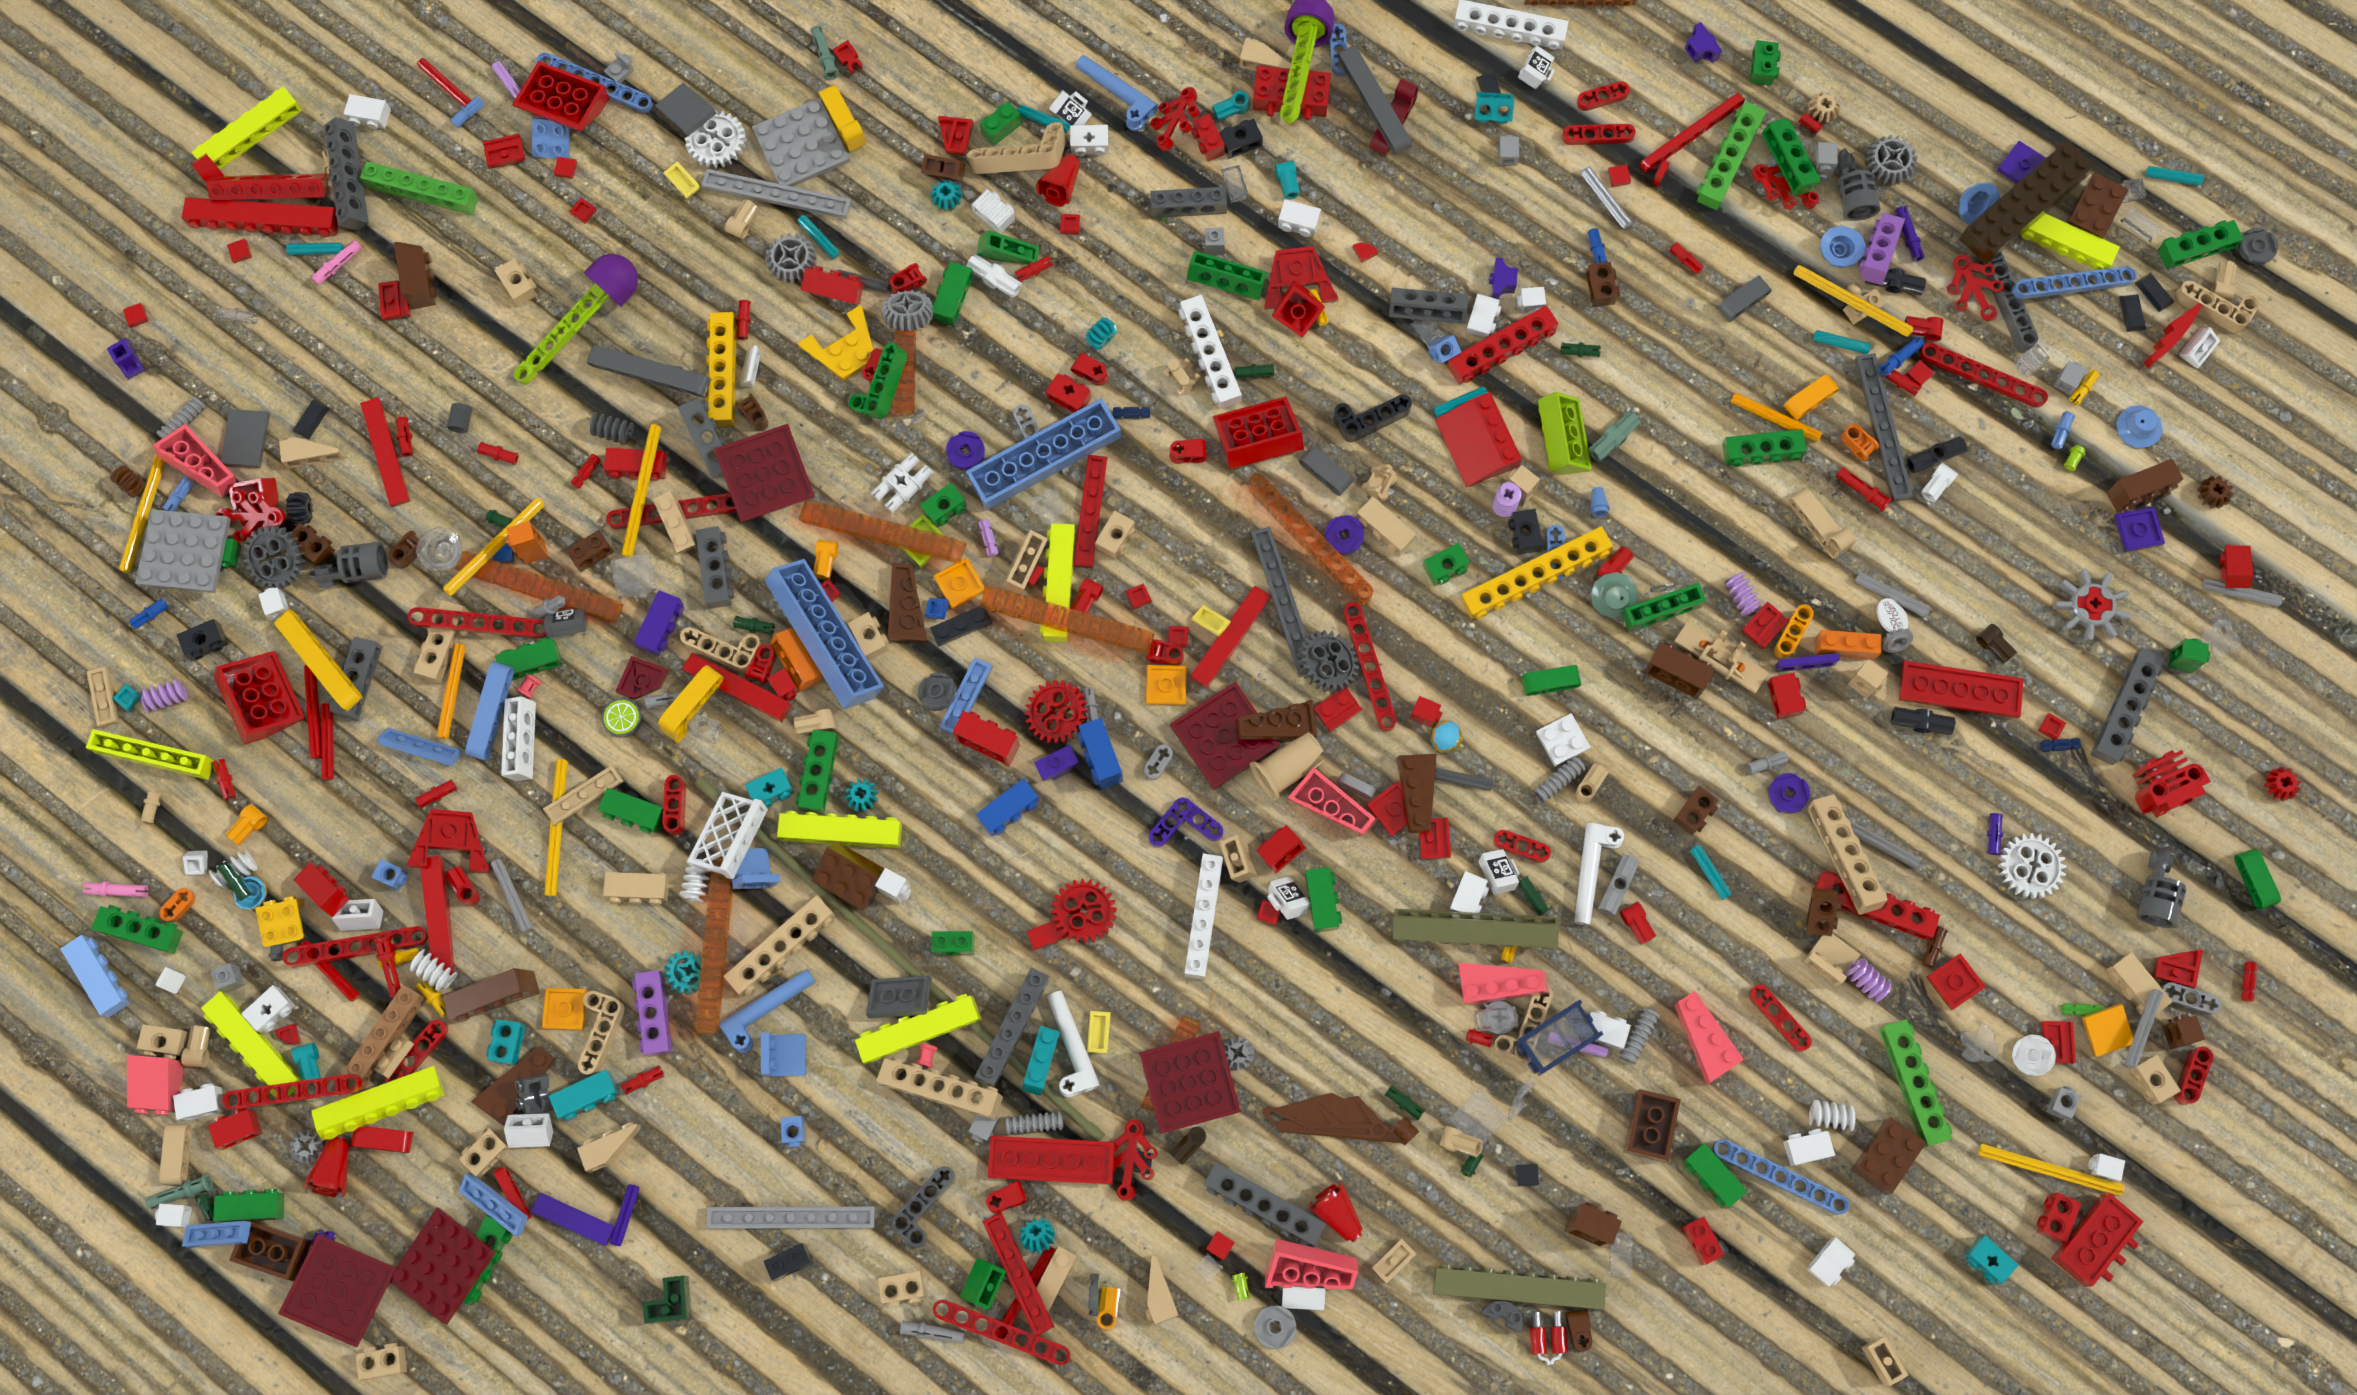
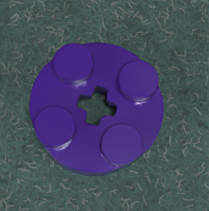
(959, 442)
(1345, 523)
(1783, 803)

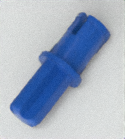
(1597, 246)
(149, 613)

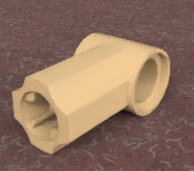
(740, 223)
(2224, 282)
(821, 720)
(1591, 783)
(196, 1052)
(1456, 1140)

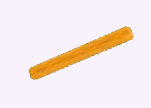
(1775, 417)
(451, 691)

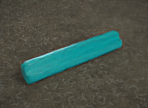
(1041, 117)
(2174, 175)
(818, 237)
(313, 248)
(1841, 342)
(1454, 403)
(1710, 872)

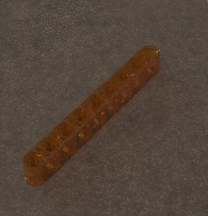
(882, 531)
(1312, 548)
(544, 588)
(1067, 619)
(714, 953)

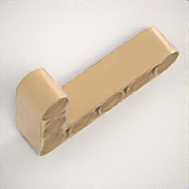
(1021, 157)

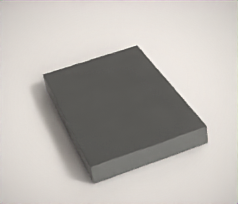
(685, 109)
(245, 438)
(899, 996)

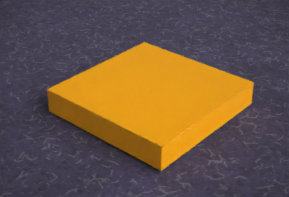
(959, 583)
(1166, 685)
(564, 1009)
(2108, 1030)

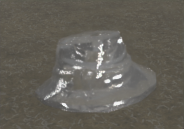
(434, 548)

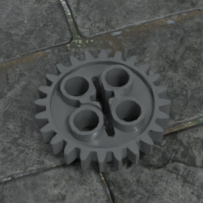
(266, 539)
(1328, 661)

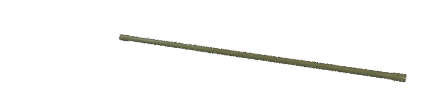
(710, 791)

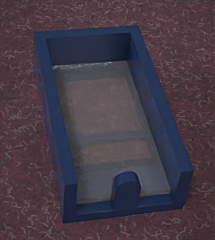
(1557, 1038)

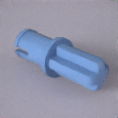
(467, 112)
(2062, 430)
(178, 494)

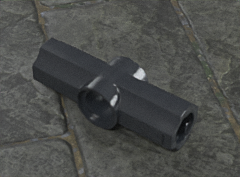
(1898, 281)
(1946, 451)
(1923, 720)

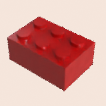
(986, 738)

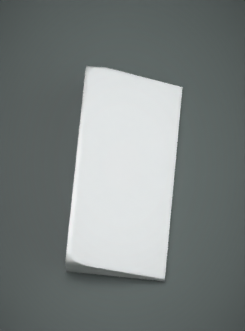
(2199, 346)
(750, 367)
(1303, 1298)

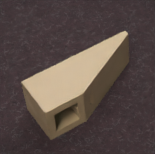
(602, 1152)

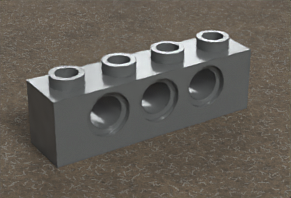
(1188, 202)
(1428, 305)
(687, 412)
(705, 540)
(365, 670)

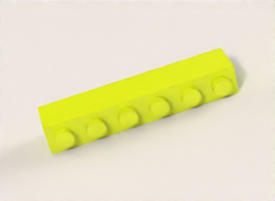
(249, 128)
(2072, 242)
(1058, 574)
(150, 754)
(845, 830)
(918, 1029)
(251, 1044)
(377, 1103)

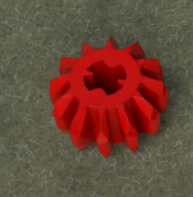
(2276, 787)

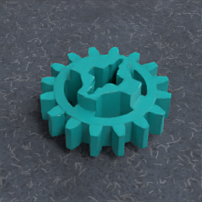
(693, 968)

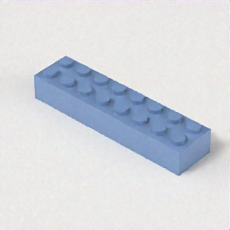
(1044, 454)
(824, 633)

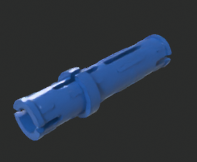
(1896, 359)

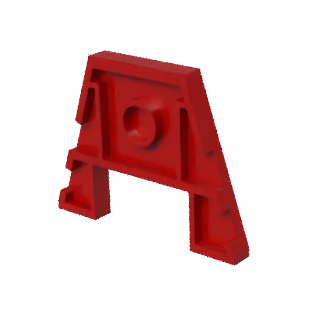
(1298, 265)
(449, 832)

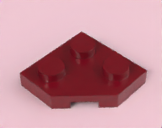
(641, 678)

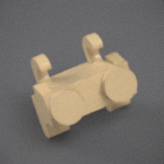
(1178, 371)
(1380, 481)

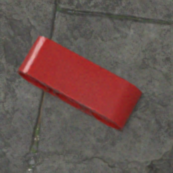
(671, 796)
(2201, 1070)
(382, 1139)

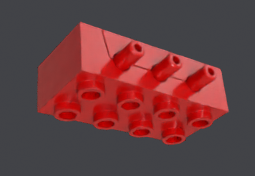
(1271, 86)
(2098, 1241)

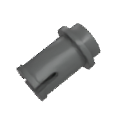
(276, 952)

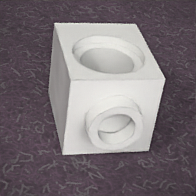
(1531, 299)
(273, 603)
(2106, 1167)
(173, 1215)

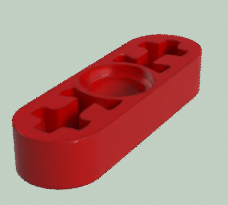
(1609, 90)
(1510, 835)
(510, 1190)

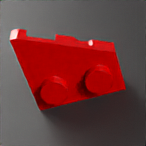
(956, 134)
(2179, 968)

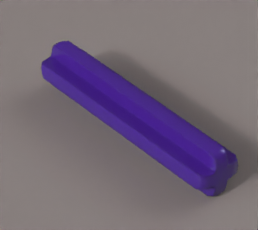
(624, 1215)

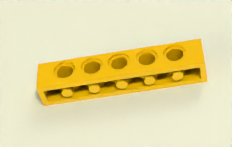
(719, 323)

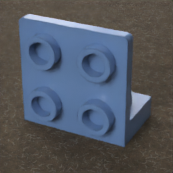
(550, 139)
(755, 871)
(783, 1055)

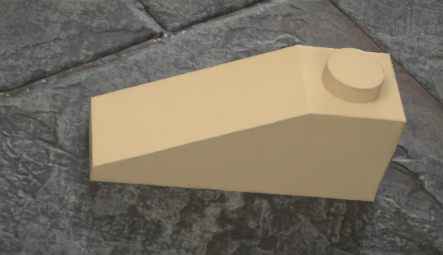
(1258, 54)
(301, 452)
(1055, 1276)
(1159, 1298)

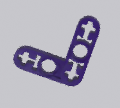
(1187, 816)

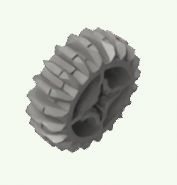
(1892, 169)
(795, 249)
(907, 310)

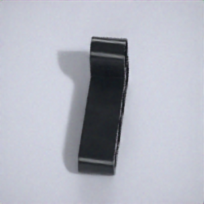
(1373, 415)

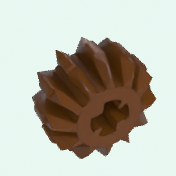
(127, 481)
(2215, 492)

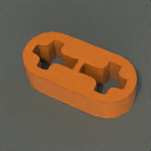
(177, 905)

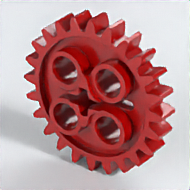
(1065, 727)
(1077, 894)

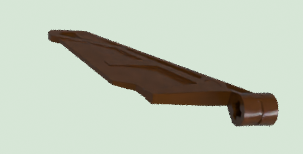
(1339, 1118)

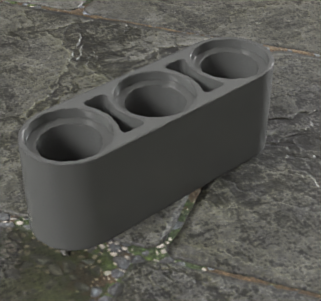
(1744, 298)
(1325, 470)

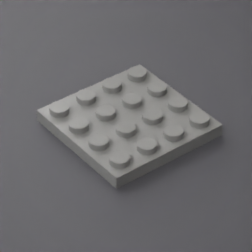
(801, 143)
(183, 551)

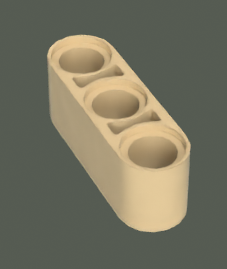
(175, 1154)

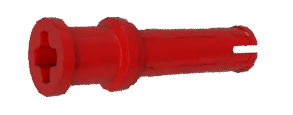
(1871, 494)
(388, 954)

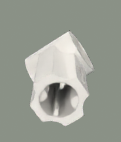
(1940, 480)

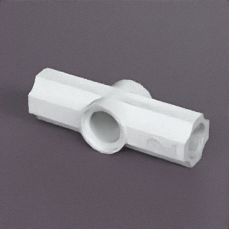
(994, 276)

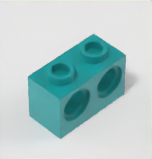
(1494, 101)
(511, 1043)

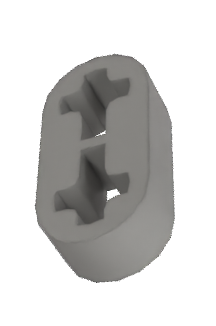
(1154, 759)
(1356, 786)

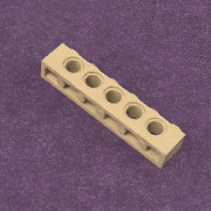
(1864, 900)
(783, 934)
(987, 1107)

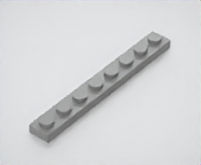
(776, 193)
(790, 1217)

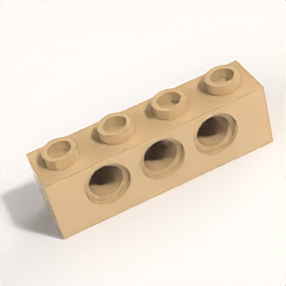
(436, 671)

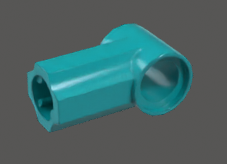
(1230, 107)
(1287, 175)
(306, 1060)

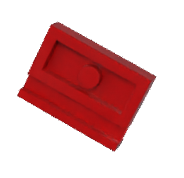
(504, 151)
(392, 302)
(1765, 625)
(1337, 709)
(1436, 842)
(2062, 1038)

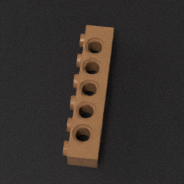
(386, 1030)

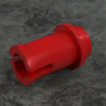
(1810, 123)
(1479, 1037)

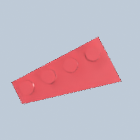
(193, 458)
(1327, 800)
(1499, 983)
(1709, 1042)
(1309, 1267)

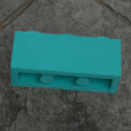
(1040, 1060)
(584, 1095)

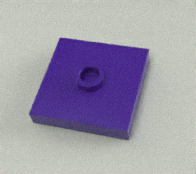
(2020, 162)
(2139, 529)

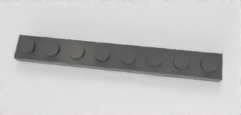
(1883, 427)
(1280, 592)

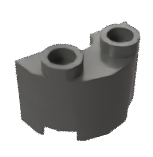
(533, 1094)
(1507, 1311)

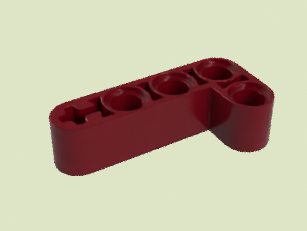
(1402, 104)

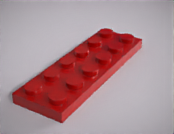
(1961, 689)
(1051, 1160)

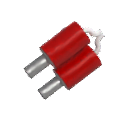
(1558, 1338)

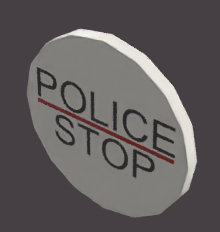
(1891, 615)

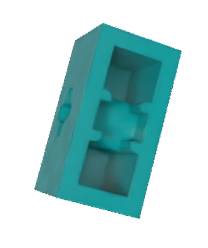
(777, 780)
(2001, 1266)

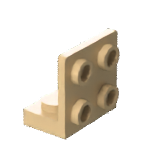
(1831, 958)

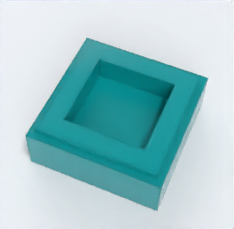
(127, 697)

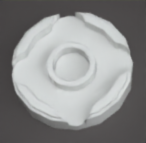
(2034, 1055)

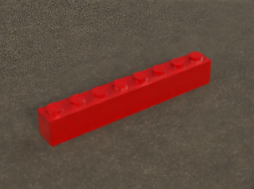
(260, 217)

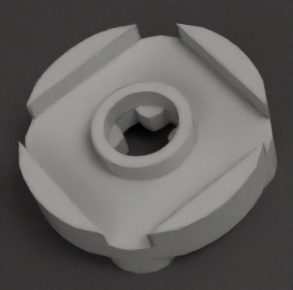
(1277, 1339)

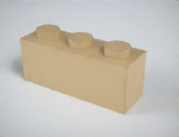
(675, 522)
(1385, 526)
(1024, 562)
(636, 887)
(2136, 982)

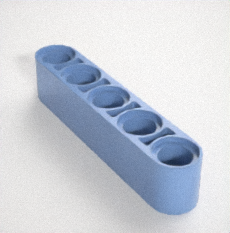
(489, 711)

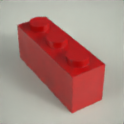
(832, 284)
(627, 463)
(322, 888)

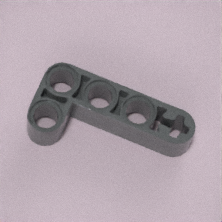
(926, 1202)

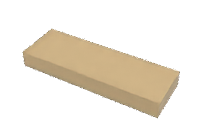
(102, 695)

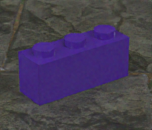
(659, 623)

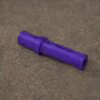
(1911, 237)

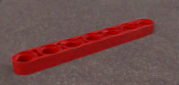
(1692, 132)
(1991, 382)
(702, 511)
(467, 625)
(1369, 676)
(345, 952)
(282, 1091)
(1012, 1332)

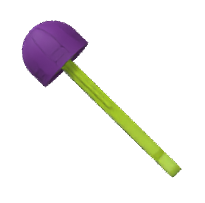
(1308, 26)
(613, 278)

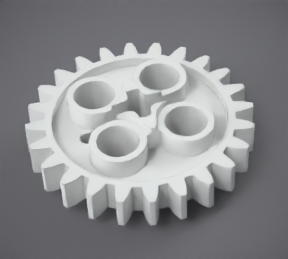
(716, 139)
(2014, 860)

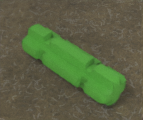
(2080, 1009)

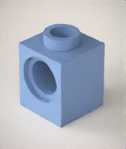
(1451, 349)
(384, 869)
(789, 1122)

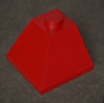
(1298, 309)

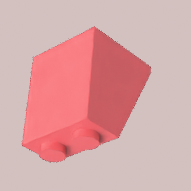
(153, 1083)

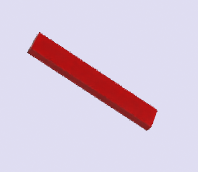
(385, 452)
(1090, 511)
(1018, 1274)

